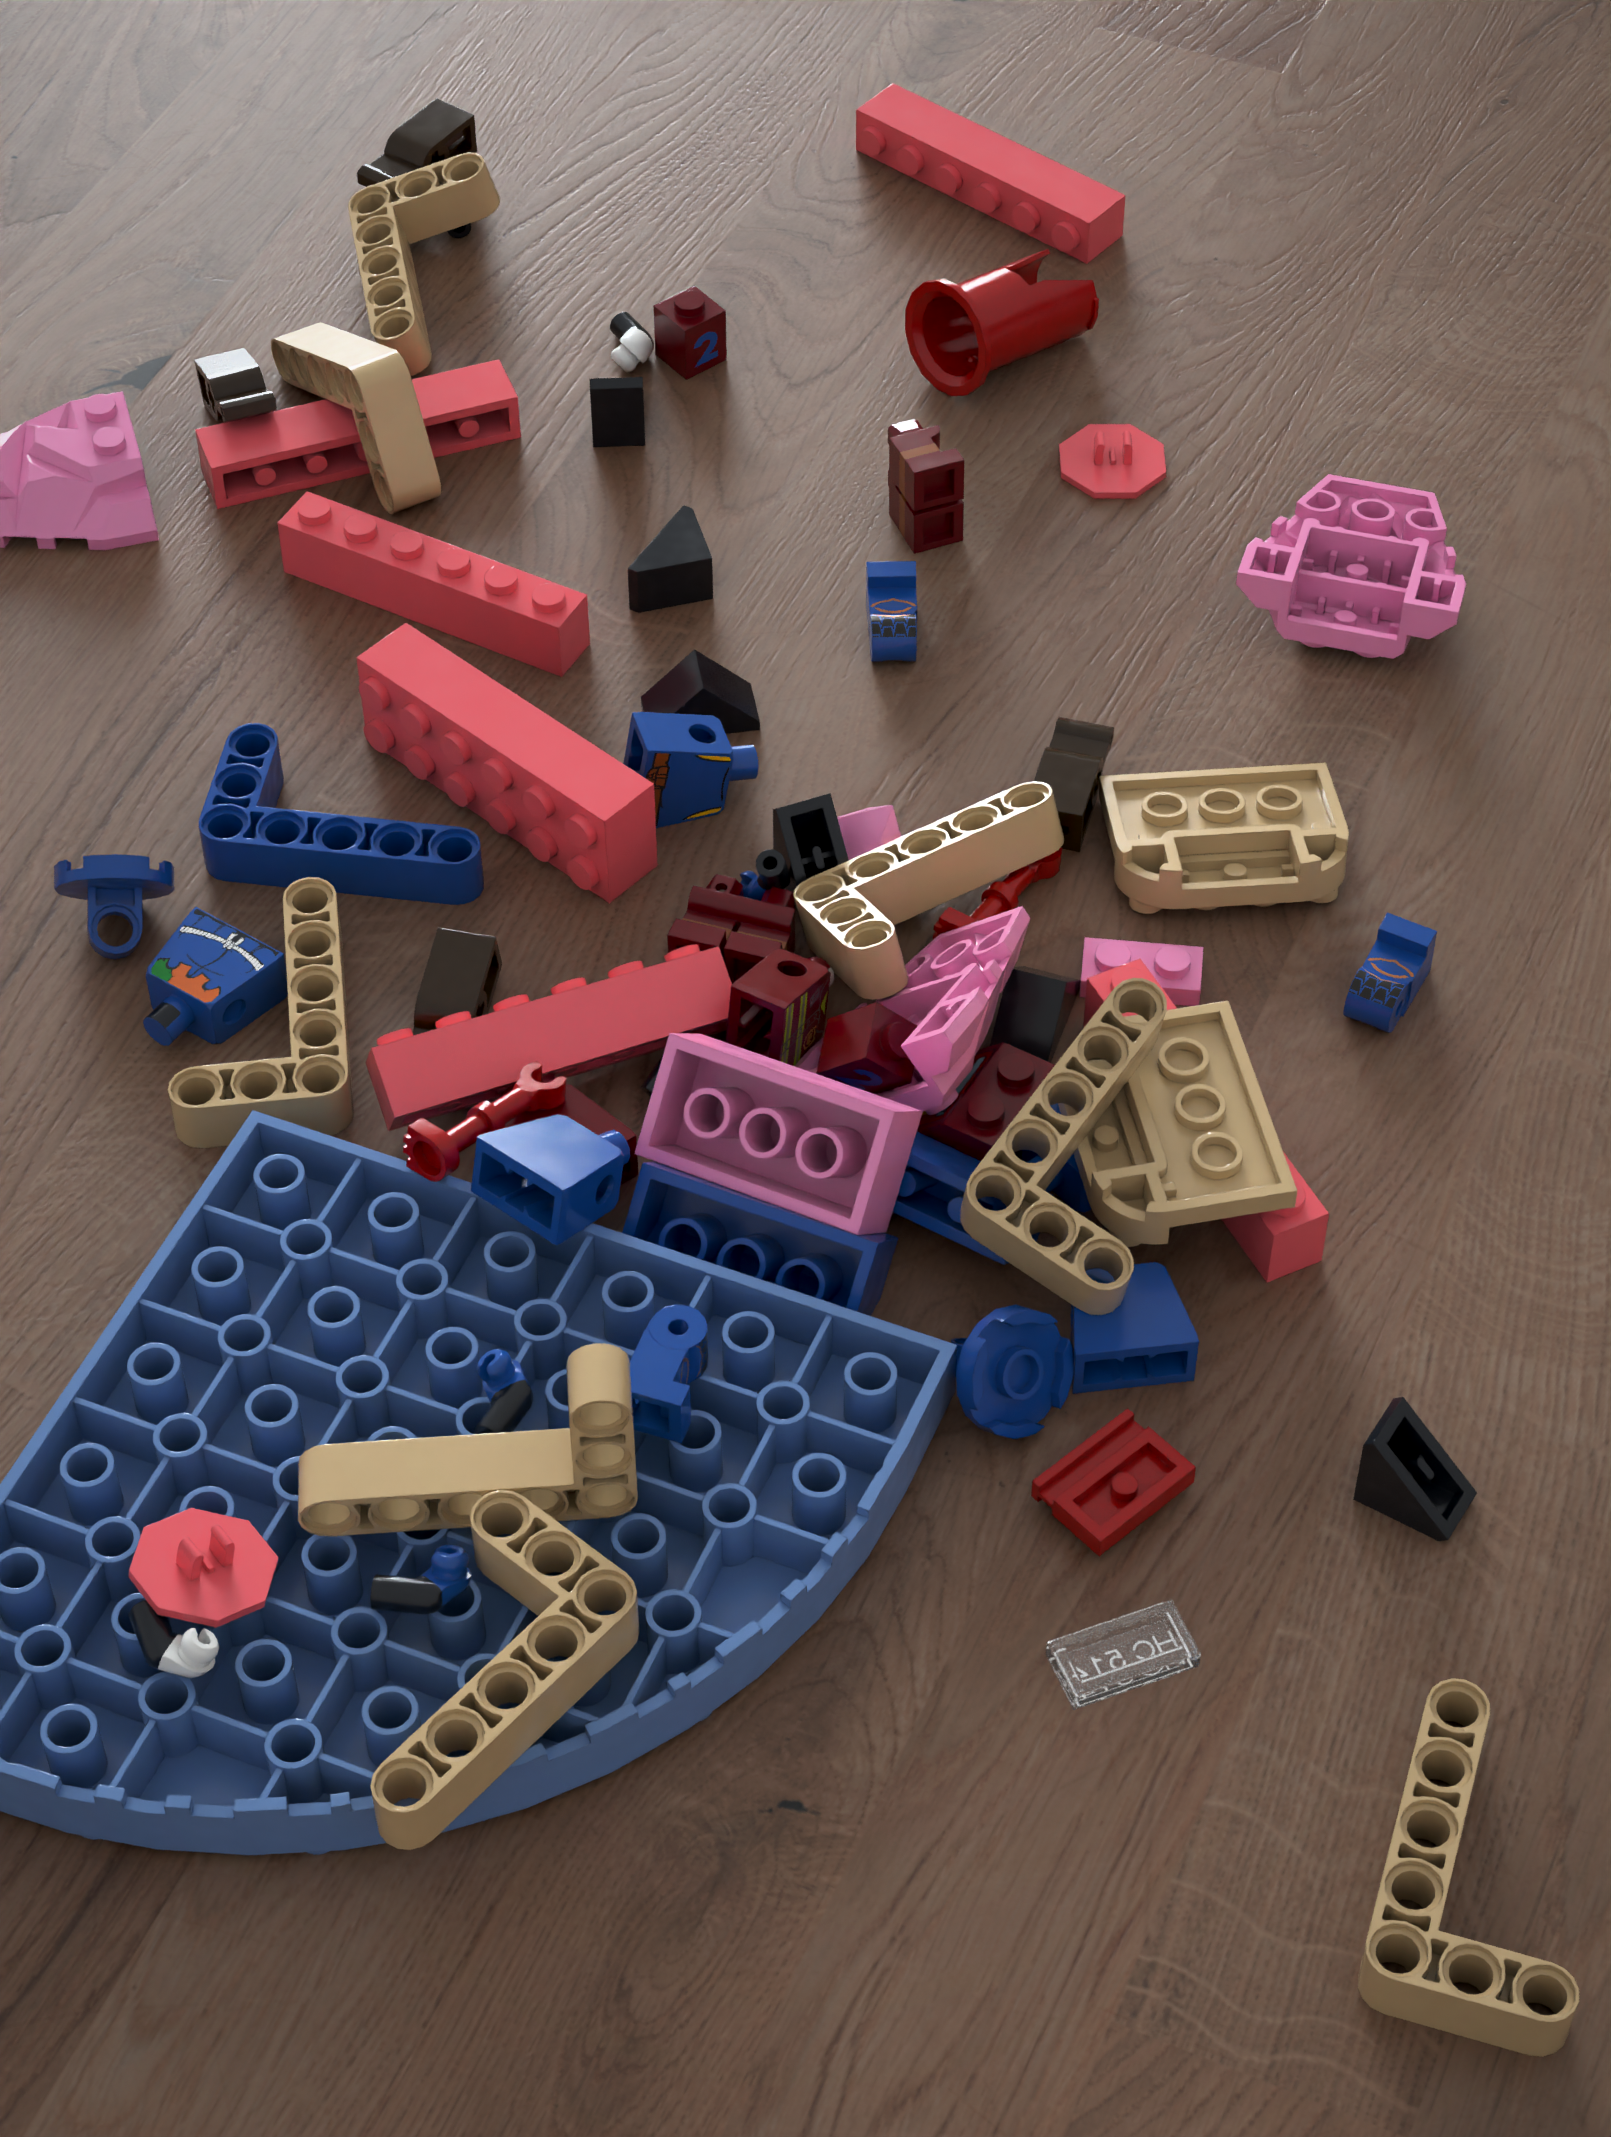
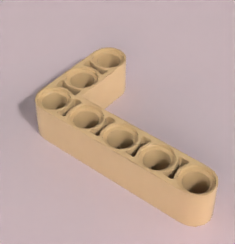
(402, 212)
(383, 402)
(854, 906)
(316, 1080)
(1055, 1139)
(439, 1479)
(518, 1674)
(1424, 1876)

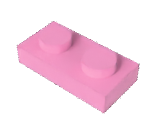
(1173, 966)

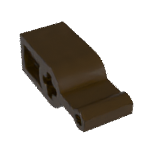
(424, 139)
(233, 386)
(1073, 772)
(457, 977)

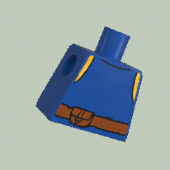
(687, 763)

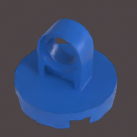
(114, 887)
(1013, 1371)

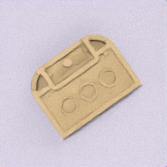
(1225, 836)
(1184, 1135)

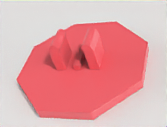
(1112, 461)
(203, 1567)

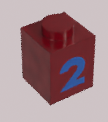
(690, 332)
(866, 1049)

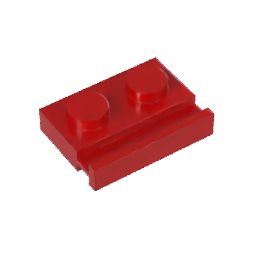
(1113, 1482)

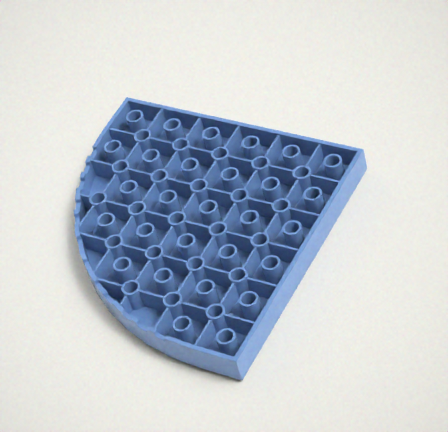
(351, 1304)

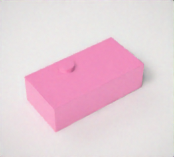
(778, 1133)

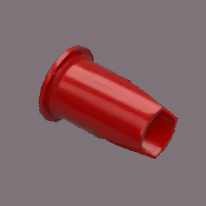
(992, 321)

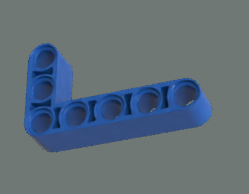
(272, 846)

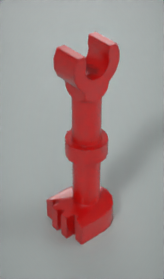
(1001, 895)
(436, 1152)

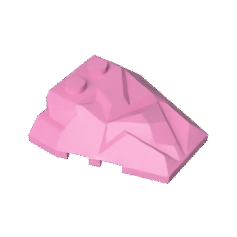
(76, 477)
(1356, 569)
(953, 1003)

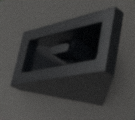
(617, 411)
(672, 567)
(704, 688)
(808, 838)
(1034, 1011)
(1411, 1475)

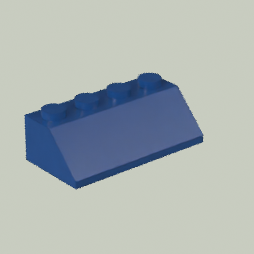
(758, 1238)

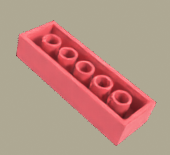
(508, 762)

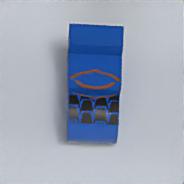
(892, 610)
(1391, 973)
(662, 1366)

